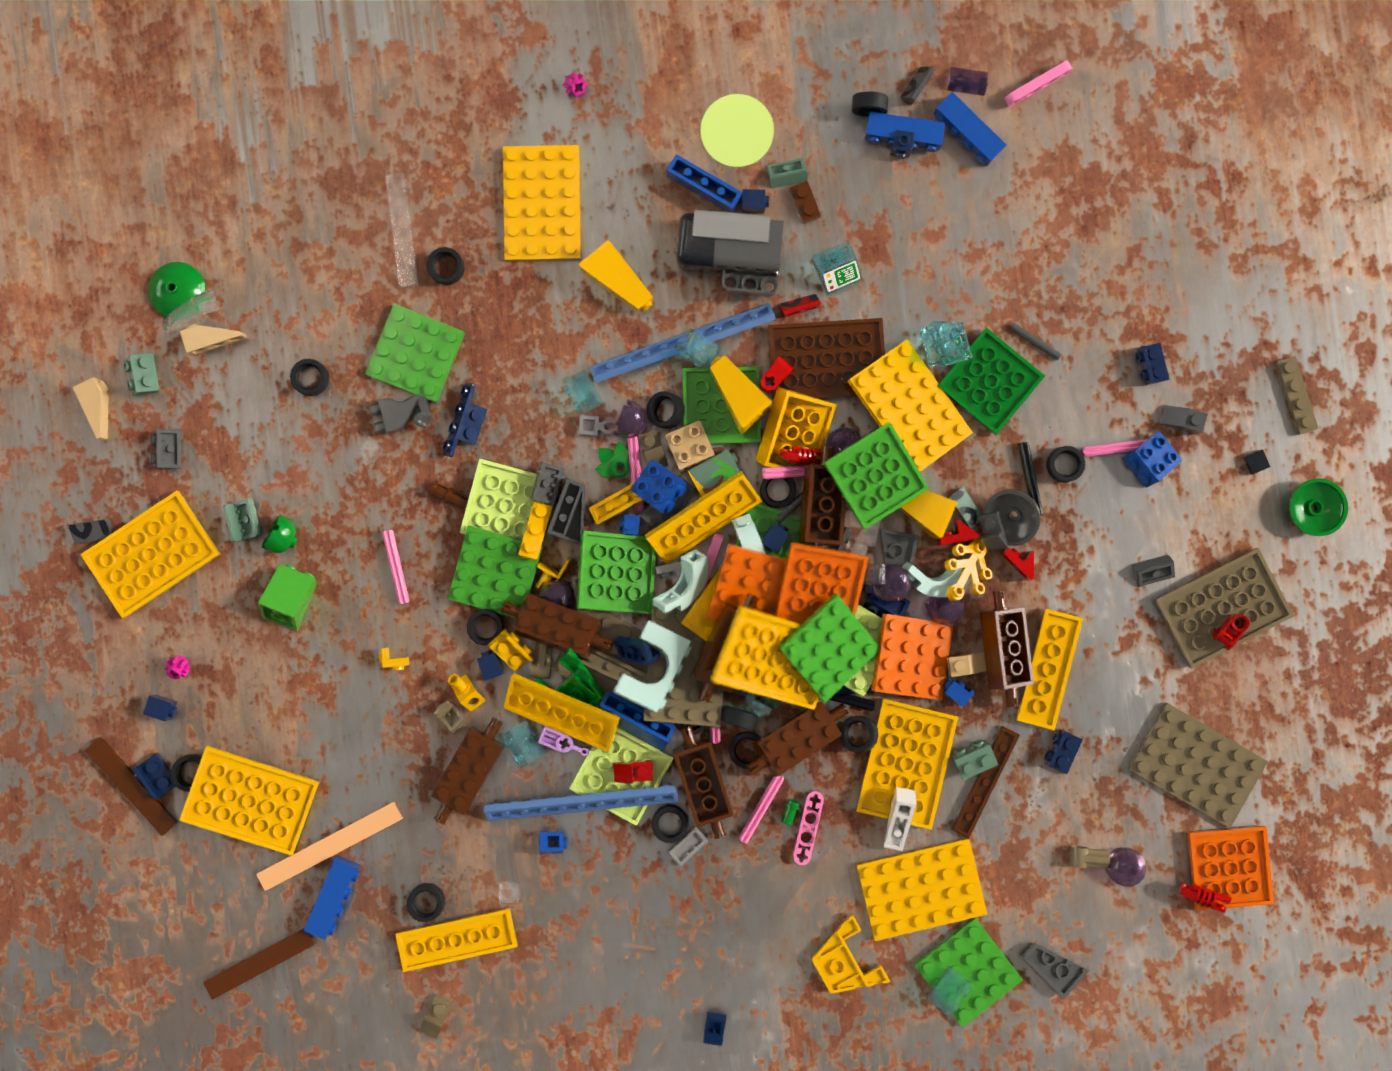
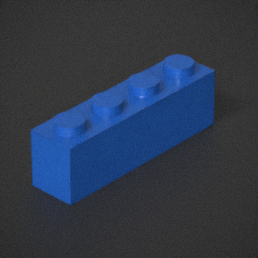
(882, 128)
(969, 129)
(704, 184)
(632, 721)
(331, 898)

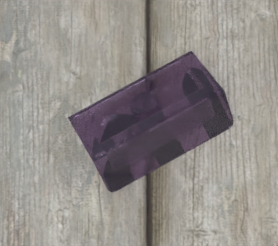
(967, 81)

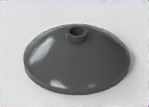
(1028, 519)

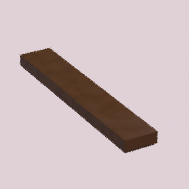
(984, 784)
(134, 790)
(259, 963)

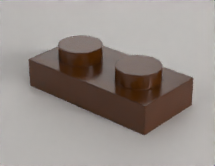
(805, 202)

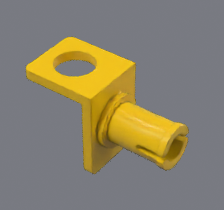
(549, 572)
(465, 691)

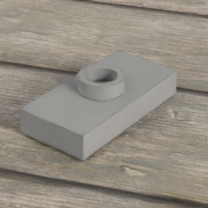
(688, 846)

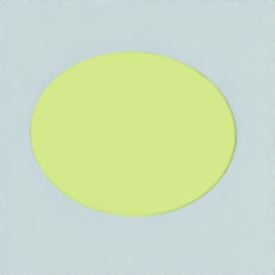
(737, 130)

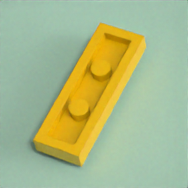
(614, 505)
(535, 531)

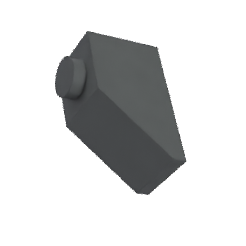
(1183, 419)

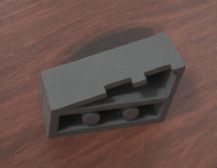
(568, 514)

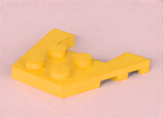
(838, 965)

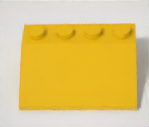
(794, 421)

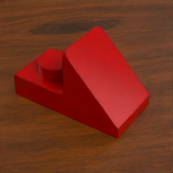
(962, 532)
(1024, 566)
(633, 771)

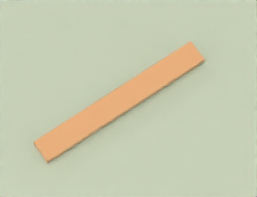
(329, 846)

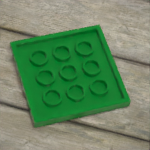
(991, 382)

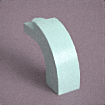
(747, 533)
(689, 586)
(933, 586)

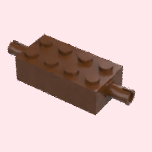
(821, 505)
(557, 626)
(1006, 648)
(709, 657)
(797, 739)
(468, 770)
(703, 782)

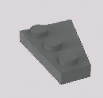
(655, 517)
(898, 547)
(1053, 969)

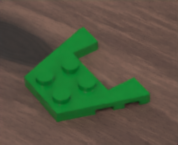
(580, 683)

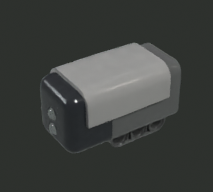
(733, 245)

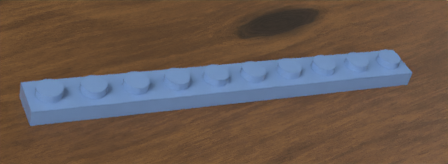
(665, 348)
(581, 803)

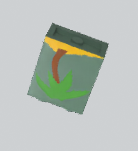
(714, 472)

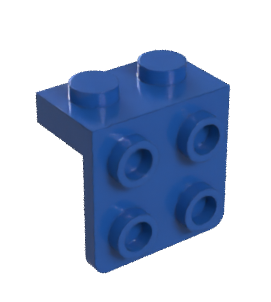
(1153, 459)
(659, 487)

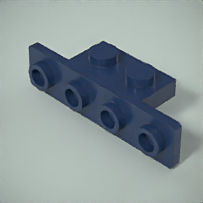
(466, 423)

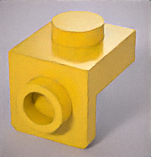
(395, 663)

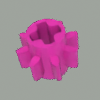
(575, 84)
(177, 667)

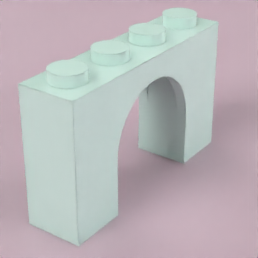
(674, 649)

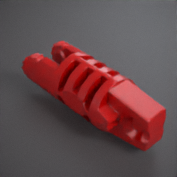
(801, 455)
(1204, 896)

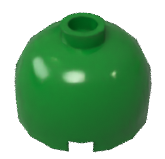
(280, 535)

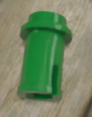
(790, 811)

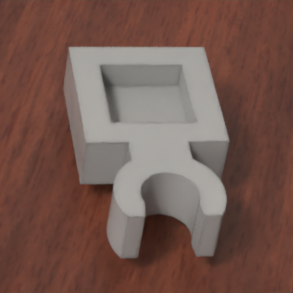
(590, 425)

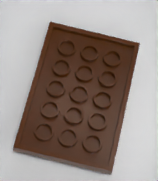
(826, 354)

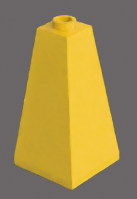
(613, 274)
(740, 394)
(930, 512)

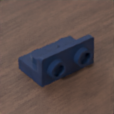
(1152, 364)
(879, 607)
(635, 650)
(1062, 751)
(154, 776)

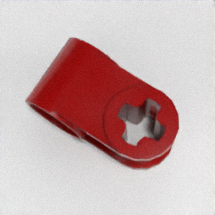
(777, 373)
(1230, 631)

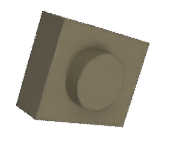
(450, 716)

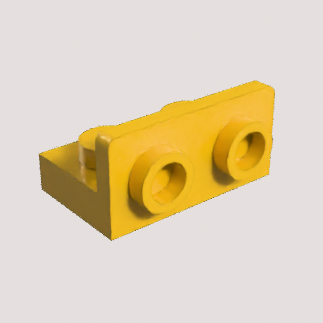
(509, 649)

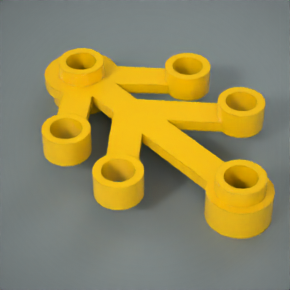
(977, 552)

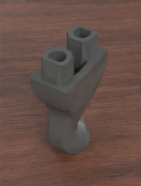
(398, 413)

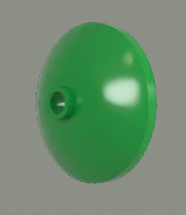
(187, 284)
(1329, 504)

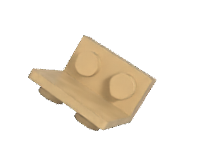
(690, 446)

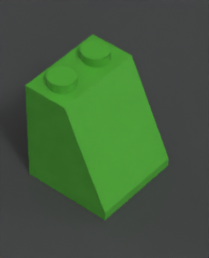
(287, 597)

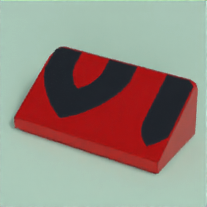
(800, 305)

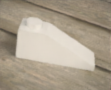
(900, 818)

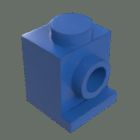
(630, 525)
(957, 691)
(546, 837)

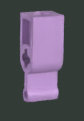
(552, 738)

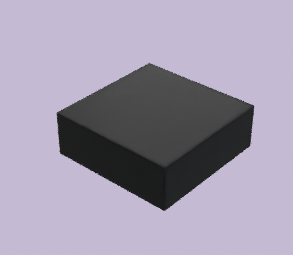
(1256, 462)

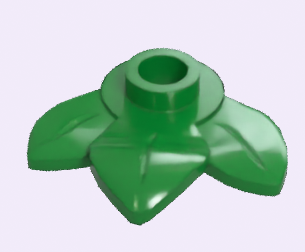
(611, 459)

